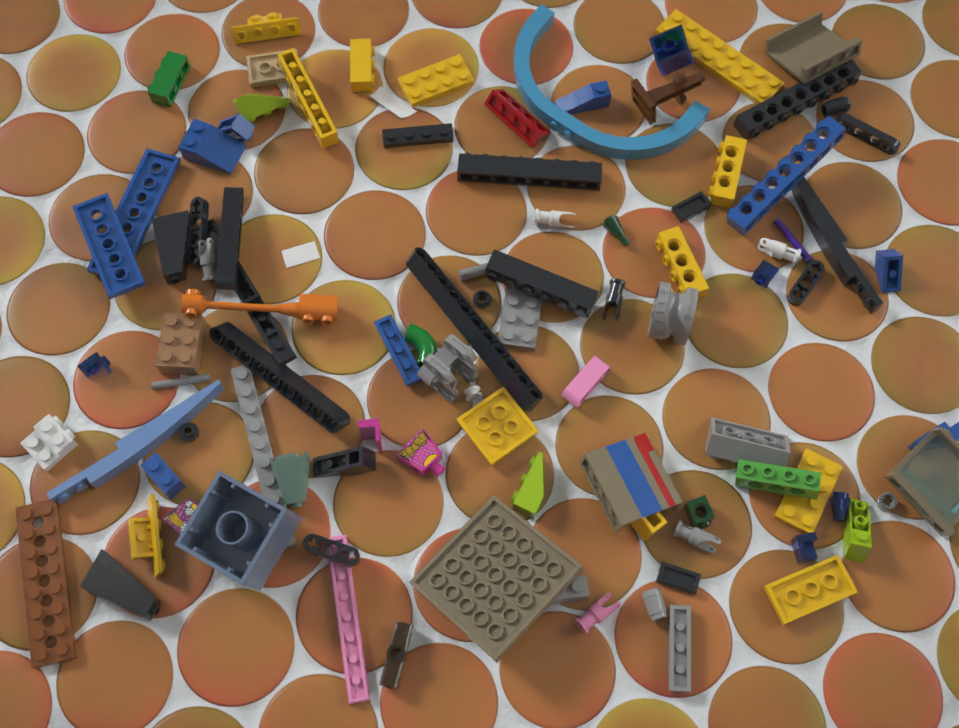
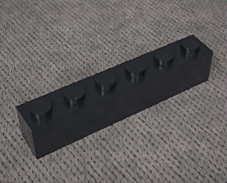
(540, 284)

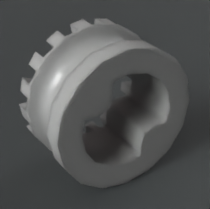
(882, 506)

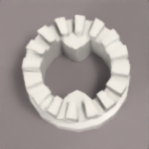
(472, 393)

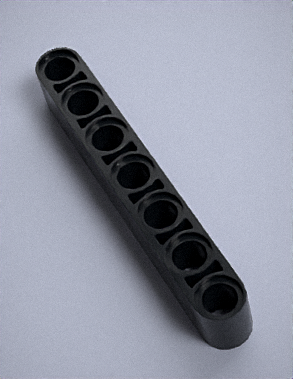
(230, 238)

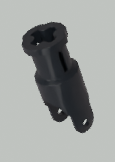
(614, 297)

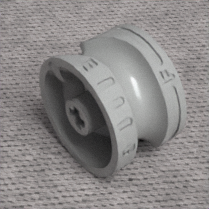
(672, 313)

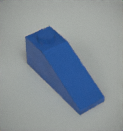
(587, 98)

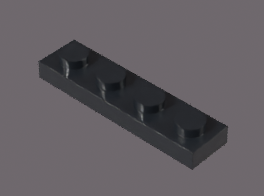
(417, 135)

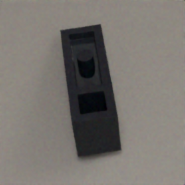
(344, 463)

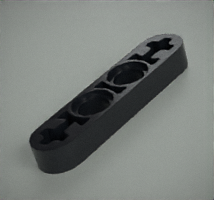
(885, 143)
(198, 210)

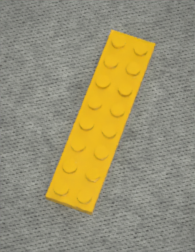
(724, 60)

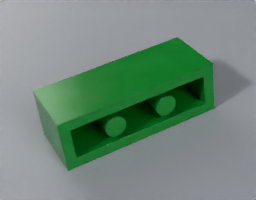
(169, 78)

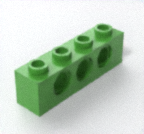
(778, 479)

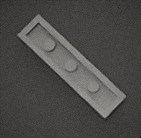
(679, 649)

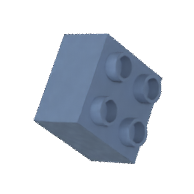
(238, 531)

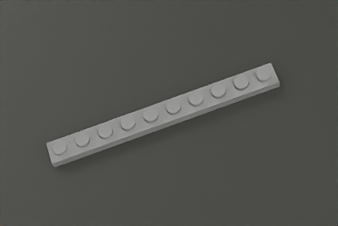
(258, 436)

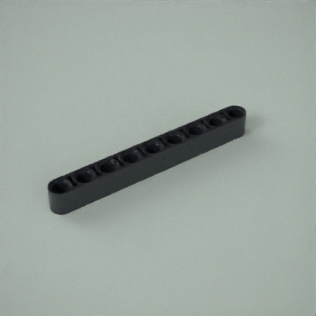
(280, 378)

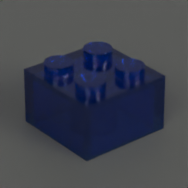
(672, 50)

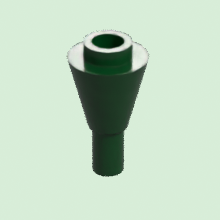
(614, 226)

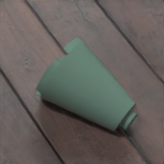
(292, 477)

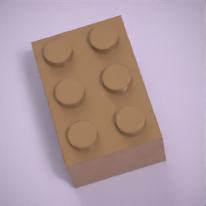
(181, 344)

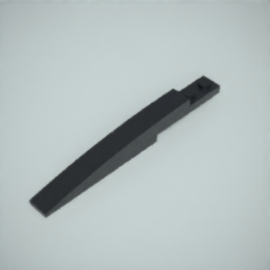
(832, 242)
(262, 321)

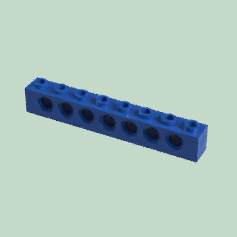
(828, 128)

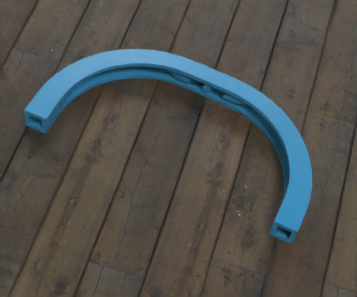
(575, 130)

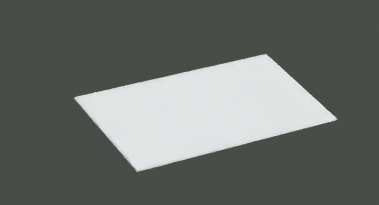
(300, 254)

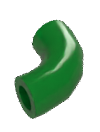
(422, 340)

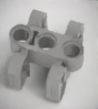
(439, 367)

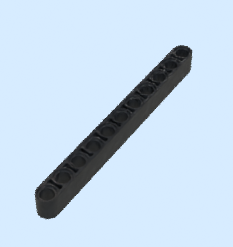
(474, 330)

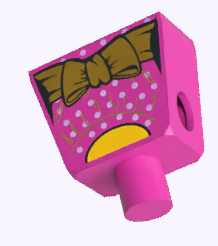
(421, 455)

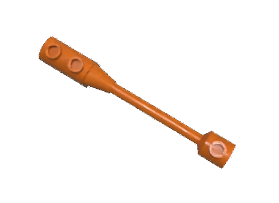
(308, 309)

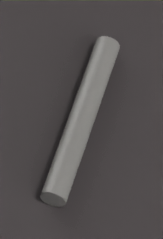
(180, 381)

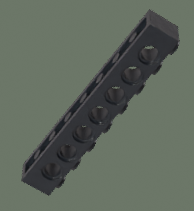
(795, 100)

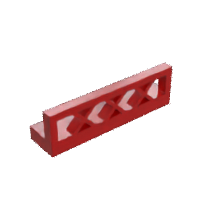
(516, 117)

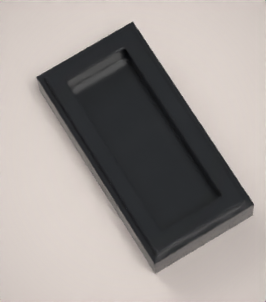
(691, 207)
(678, 578)

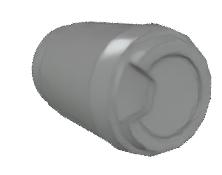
(654, 604)

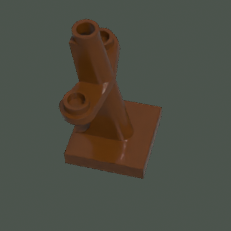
(648, 100)

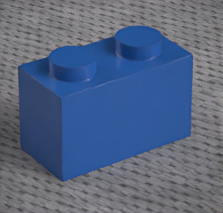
(163, 476)

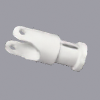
(550, 218)
(779, 250)

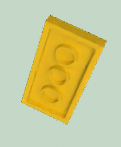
(435, 80)
(803, 512)
(810, 589)

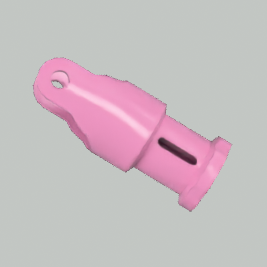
(596, 614)

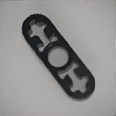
(806, 275)
(347, 550)

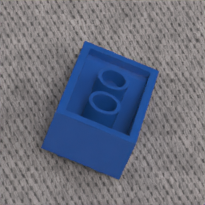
(211, 147)

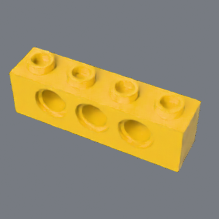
(725, 195)
(674, 239)

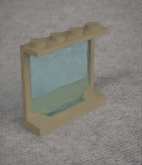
(931, 480)

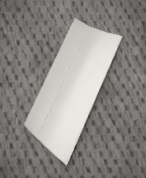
(392, 103)

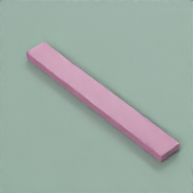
(349, 627)

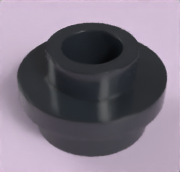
(482, 294)
(188, 437)

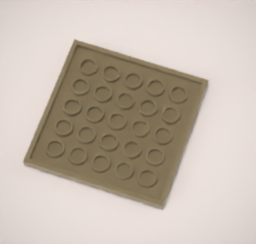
(496, 577)

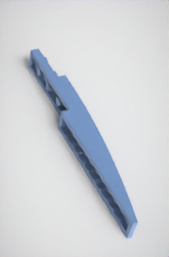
(137, 444)

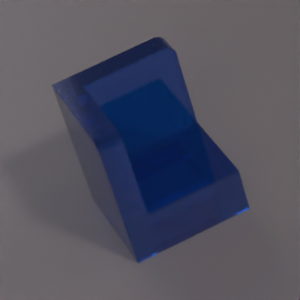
(804, 547)

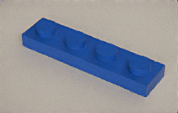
(398, 350)

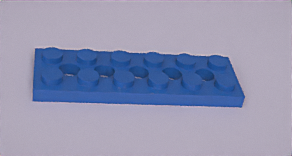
(102, 256)

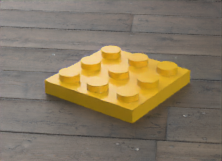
(497, 426)

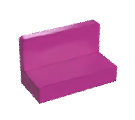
(370, 430)

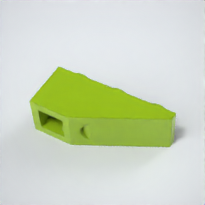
(255, 105)
(531, 493)
(857, 532)

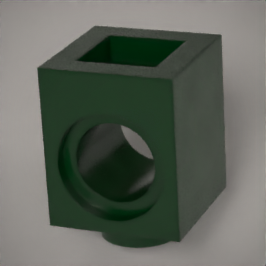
(700, 503)

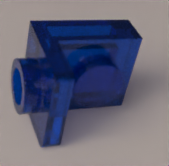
(764, 274)
(93, 364)

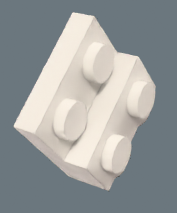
(49, 442)

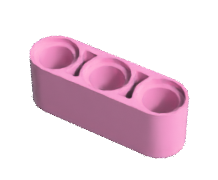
(585, 381)

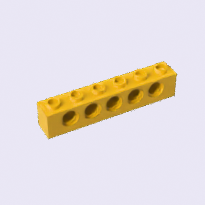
(308, 98)

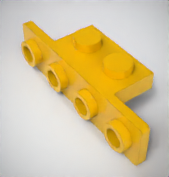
(265, 28)
(145, 537)

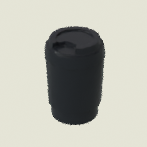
(836, 106)

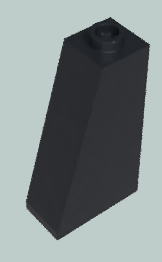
(171, 241)
(117, 585)

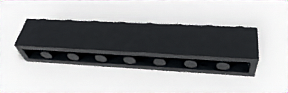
(529, 171)

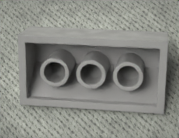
(743, 442)

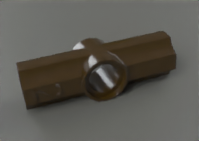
(392, 668)

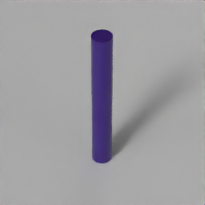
(793, 241)

